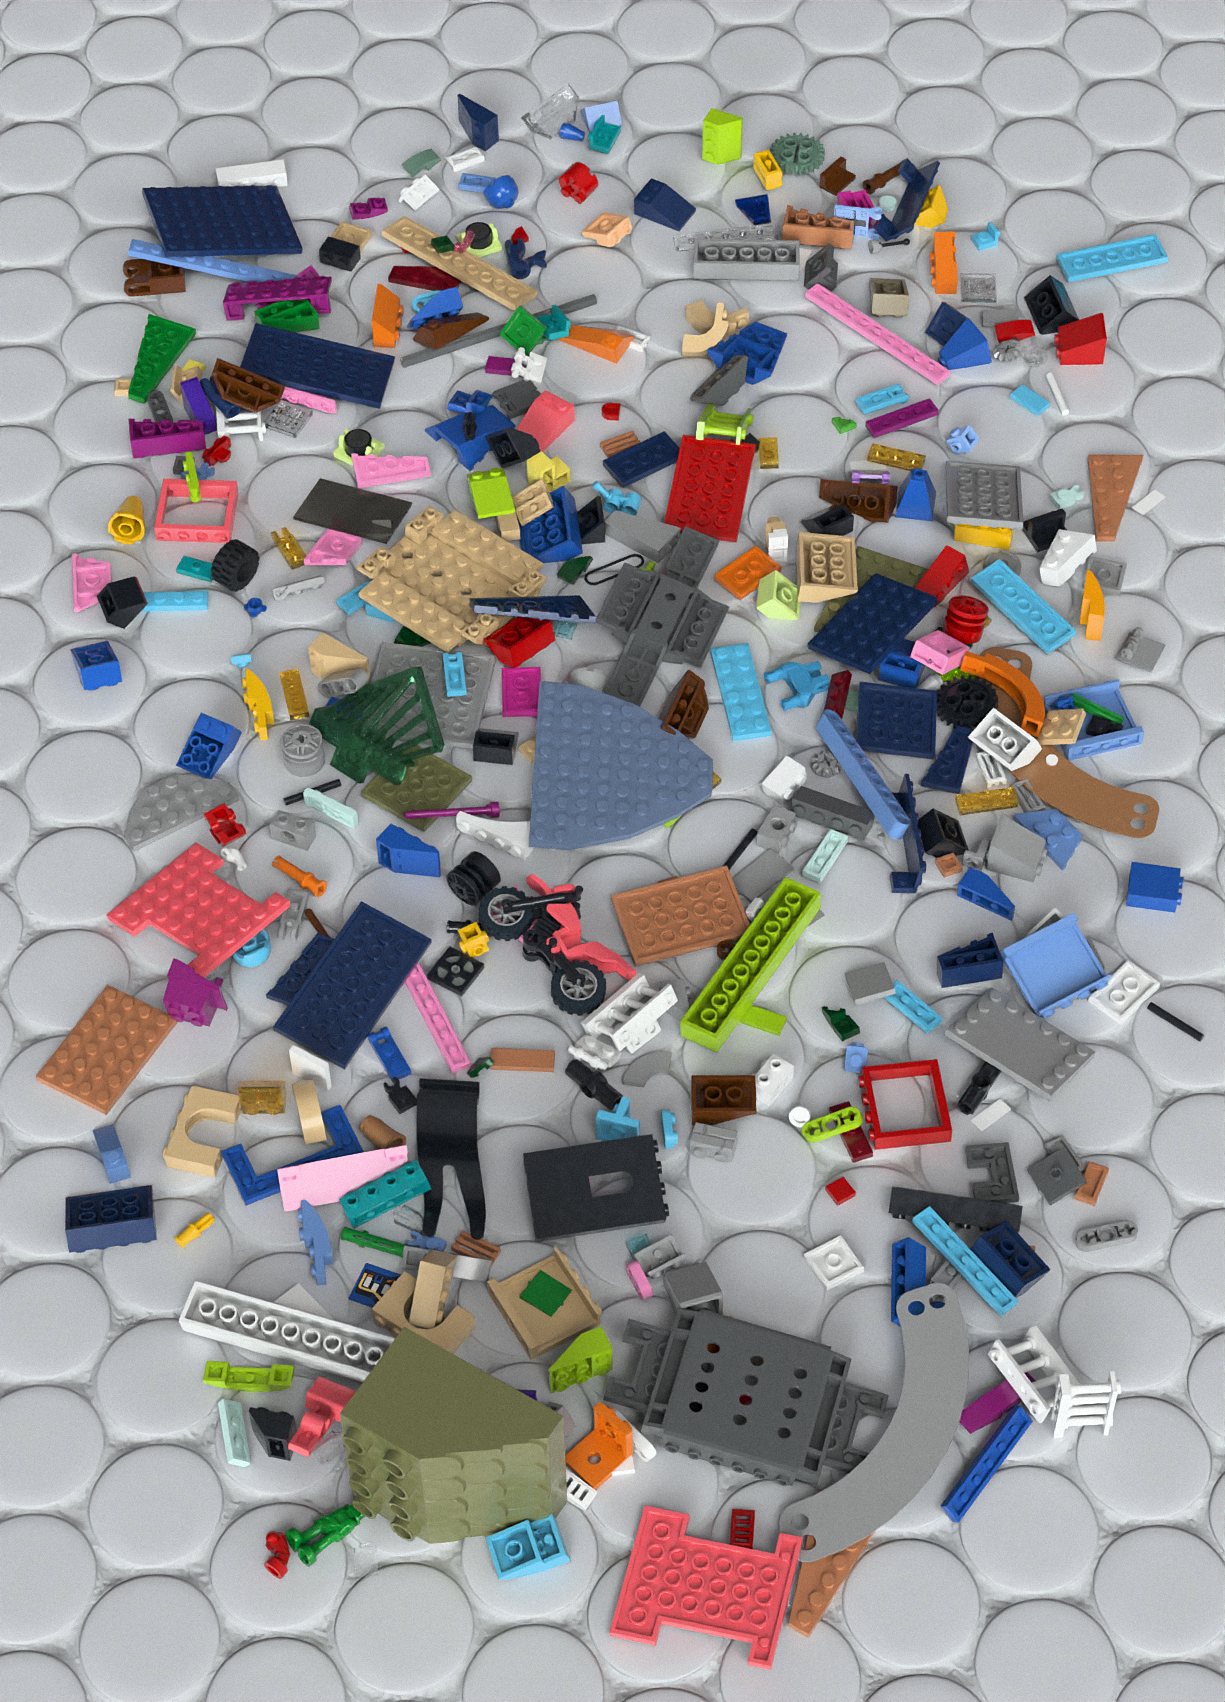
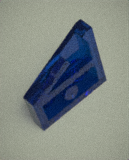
(755, 208)

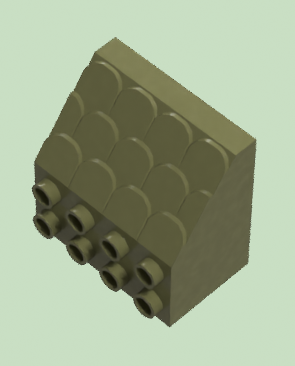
(449, 1447)

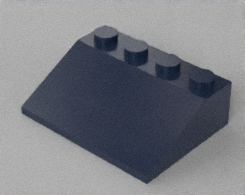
(110, 1219)

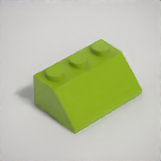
(722, 137)

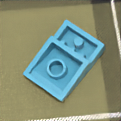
(528, 1548)

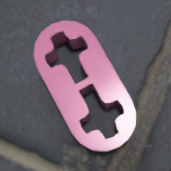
(639, 1280)

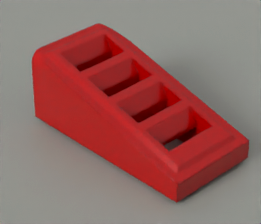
(748, 1513)

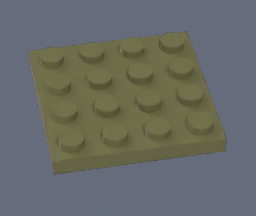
(425, 786)

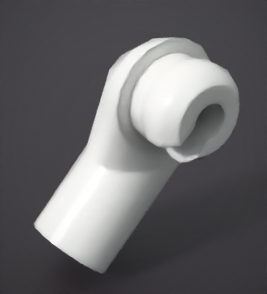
(234, 856)

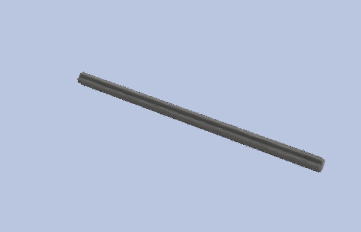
(488, 334)

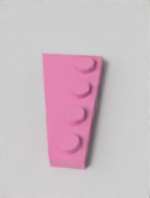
(389, 469)

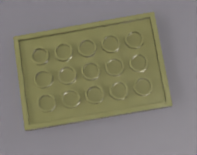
(867, 564)

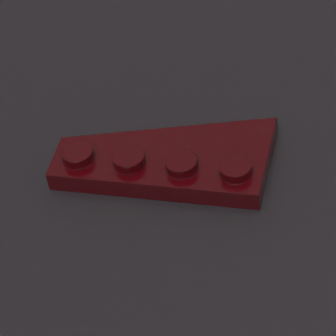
(423, 277)

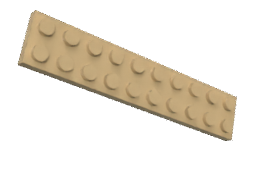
(462, 266)

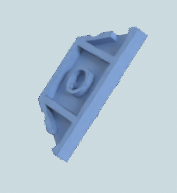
(1057, 831)

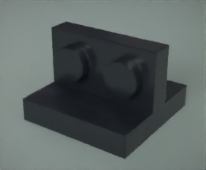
(1043, 529)

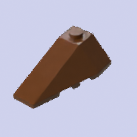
(445, 330)

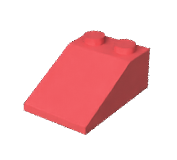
(547, 418)

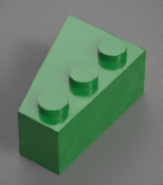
(289, 315)

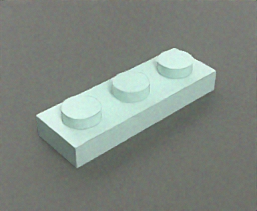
(330, 807)
(825, 856)
(234, 1433)

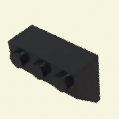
(1050, 306)
(512, 446)

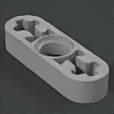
(1111, 1228)

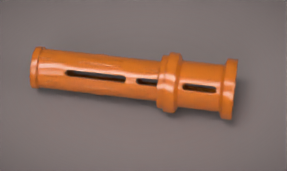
(306, 879)

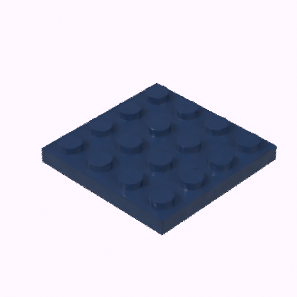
(897, 720)

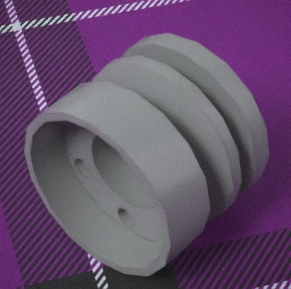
(302, 750)

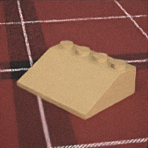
(825, 567)

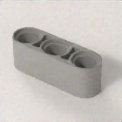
(343, 682)

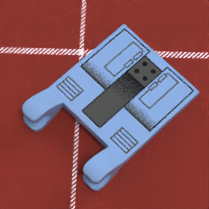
(861, 219)

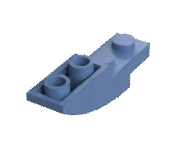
(316, 1239)

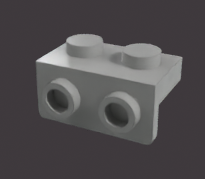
(659, 1256)

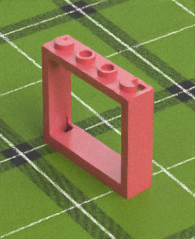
(197, 533)

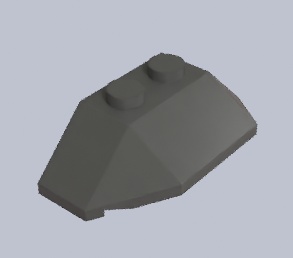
(723, 382)

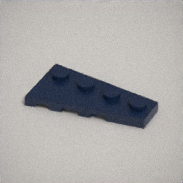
(951, 763)
(299, 970)

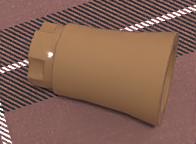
(380, 1133)

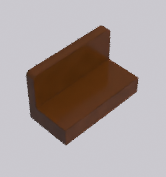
(836, 177)

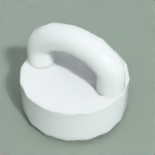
(800, 1115)

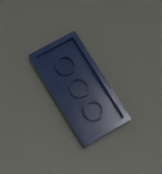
(642, 459)

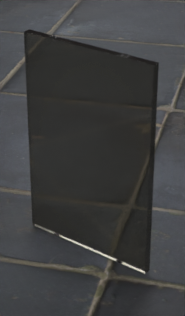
(353, 511)

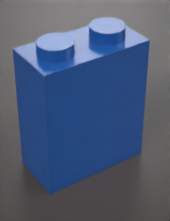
(1154, 887)

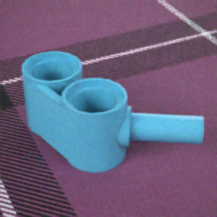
(616, 501)

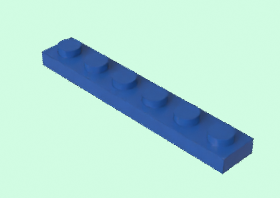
(986, 1463)

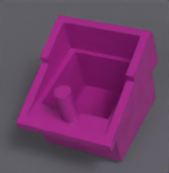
(192, 996)

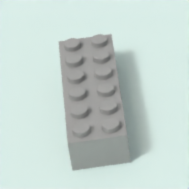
(746, 259)

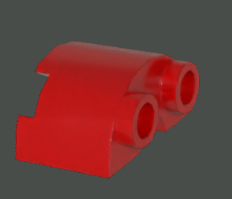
(223, 826)

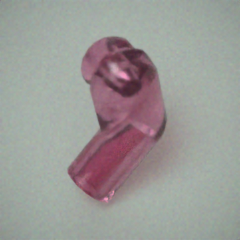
(461, 248)

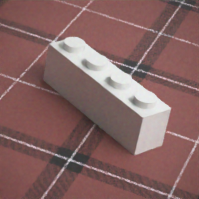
(253, 174)

